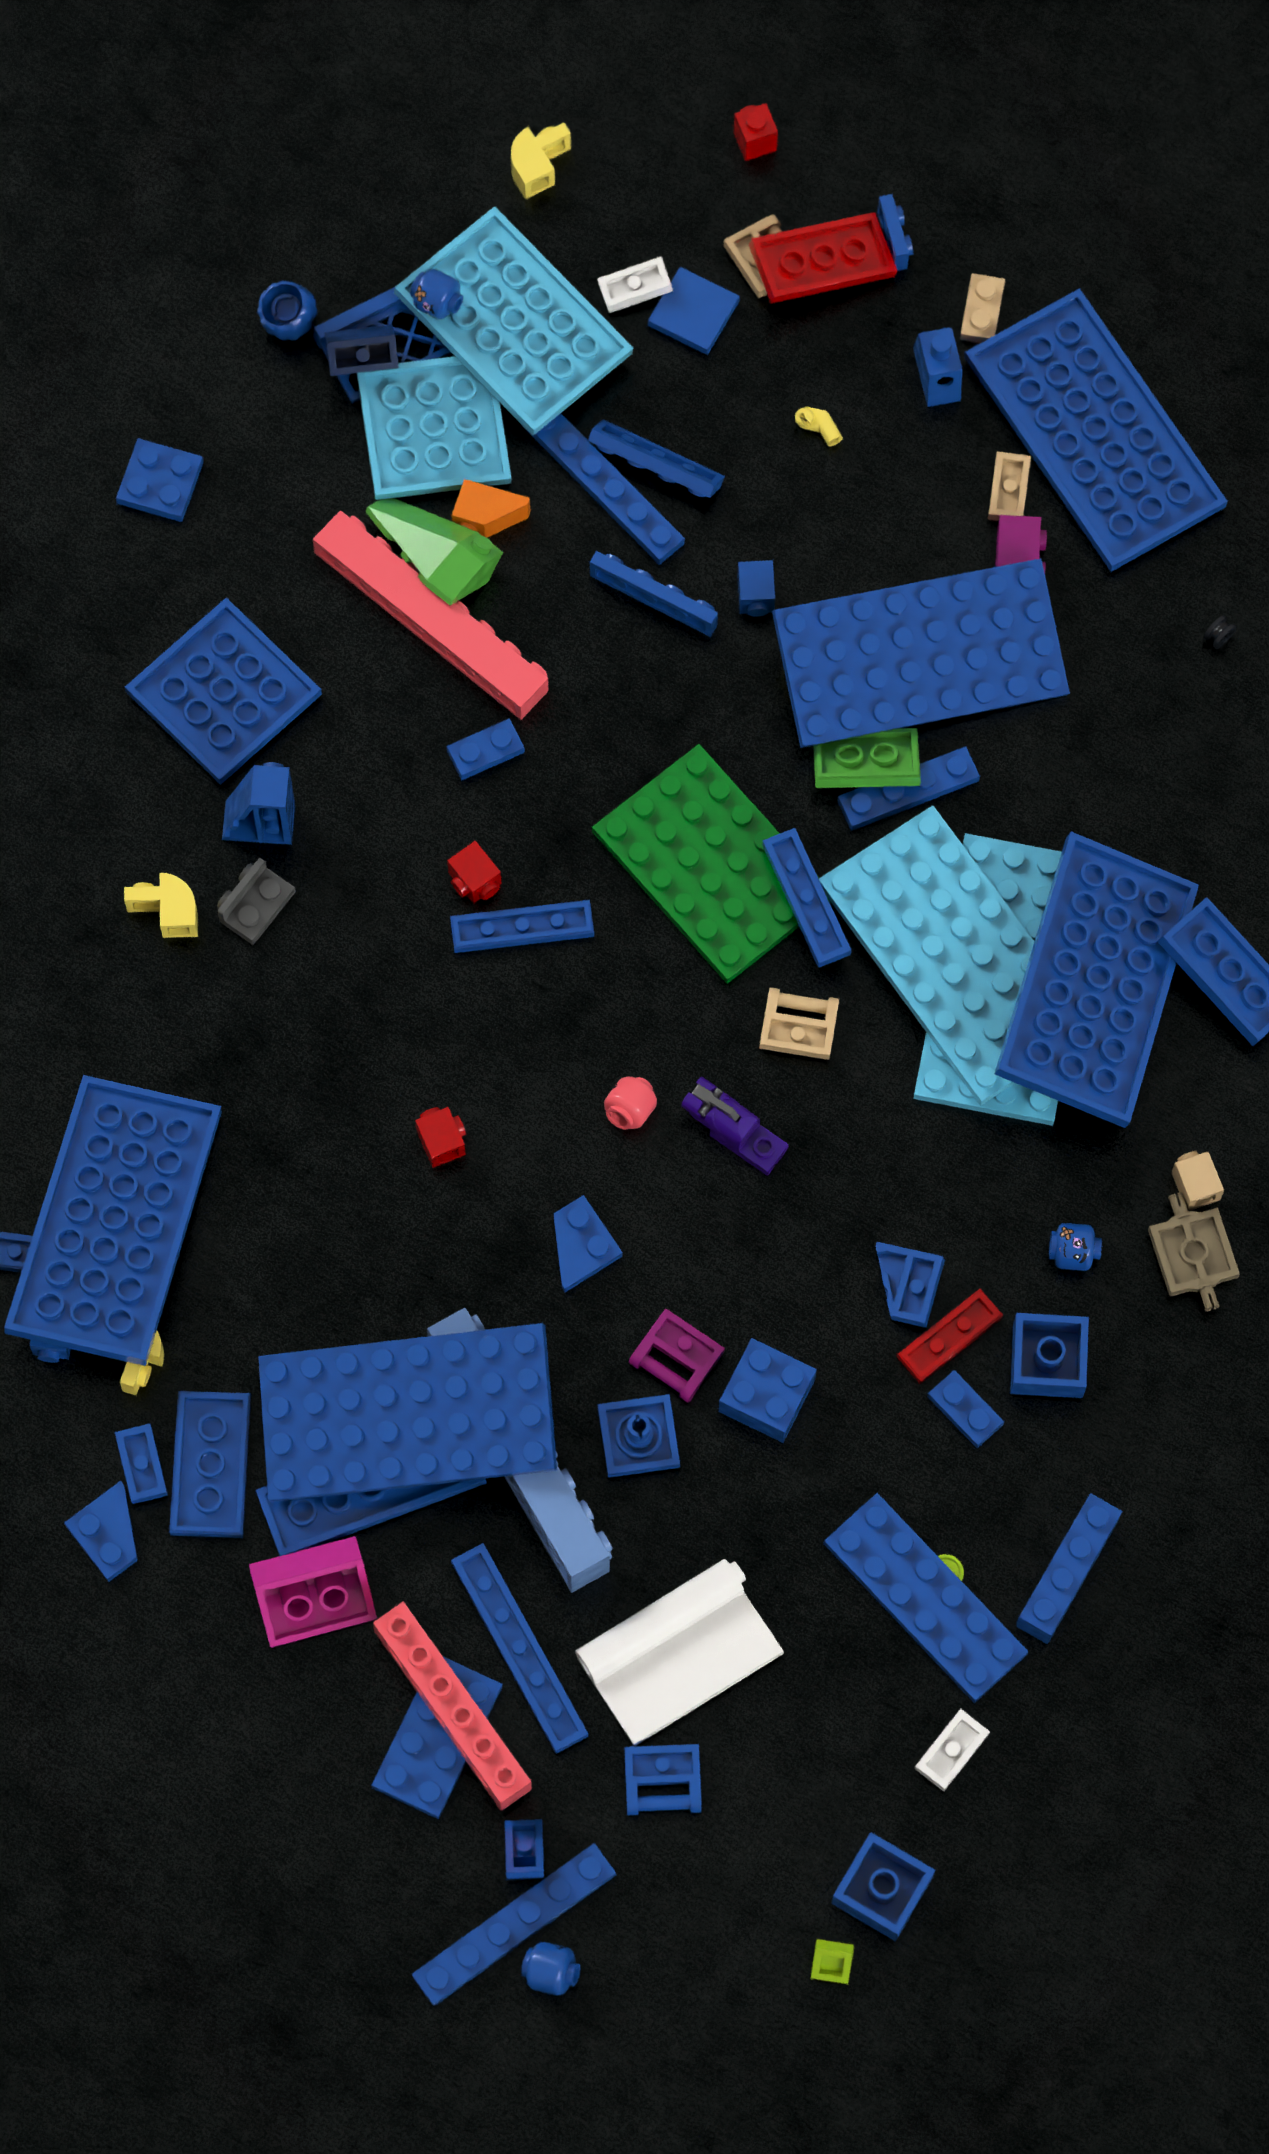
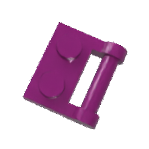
(683, 1345)

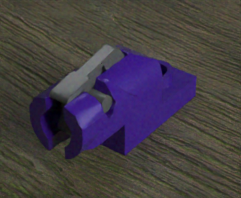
(734, 1126)

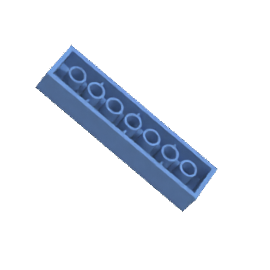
(551, 1502)

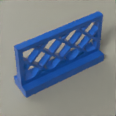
(371, 315)

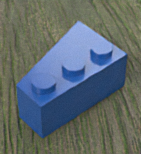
(261, 807)

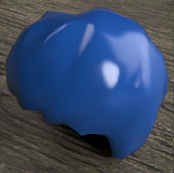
(287, 310)

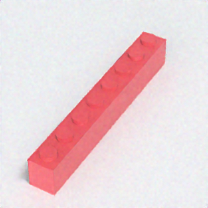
(445, 628)

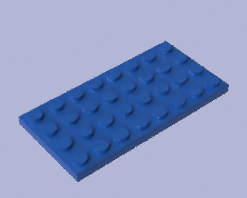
(1095, 430)
(920, 652)
(1095, 981)
(113, 1220)
(407, 1413)

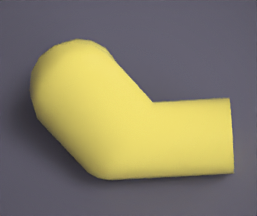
(819, 421)

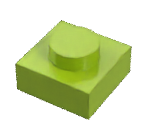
(832, 1961)

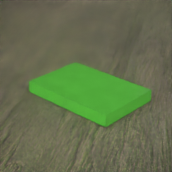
(869, 761)

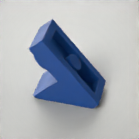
(524, 1849)

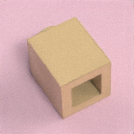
(1197, 1179)

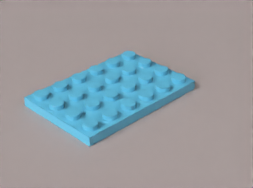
(519, 322)

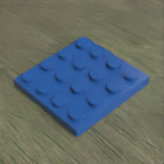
(223, 690)

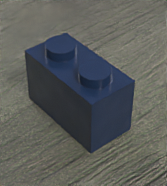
(361, 350)

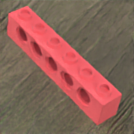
(452, 1706)

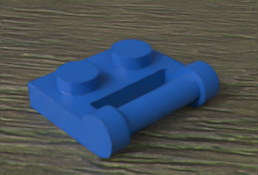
(662, 1767)

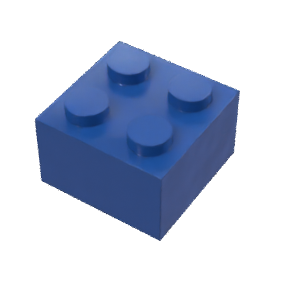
(1049, 1355)
(767, 1390)
(883, 1886)

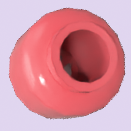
(630, 1102)

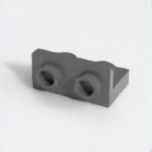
(254, 901)

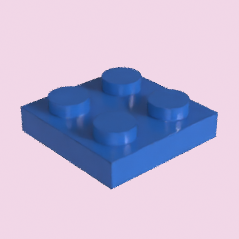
(159, 480)

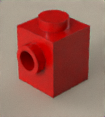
(755, 131)
(474, 873)
(441, 1135)

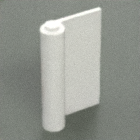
(679, 1651)

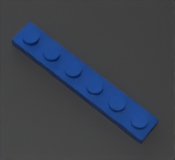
(609, 488)
(519, 1648)
(513, 1924)

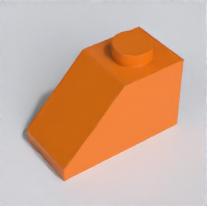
(489, 508)

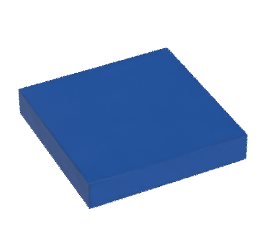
(694, 311)

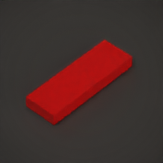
(950, 1336)

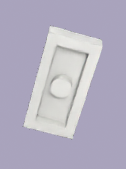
(635, 284)
(952, 1750)

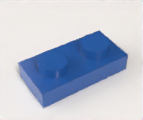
(891, 220)
(485, 749)
(965, 1409)
(141, 1463)

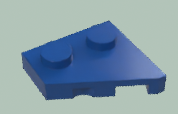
(582, 1243)
(909, 1282)
(106, 1532)

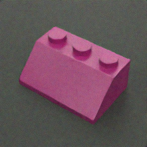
(313, 1591)

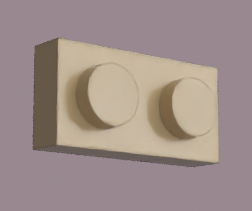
(982, 308)
(1009, 485)

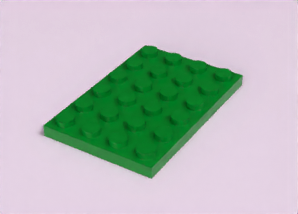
(702, 861)

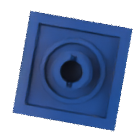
(638, 1435)

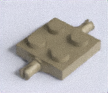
(1193, 1252)

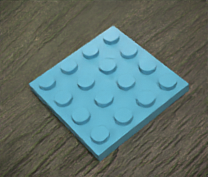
(431, 429)

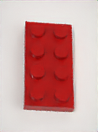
(822, 257)

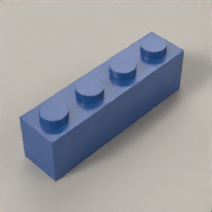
(1068, 1568)

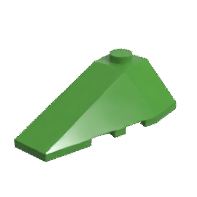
(448, 555)

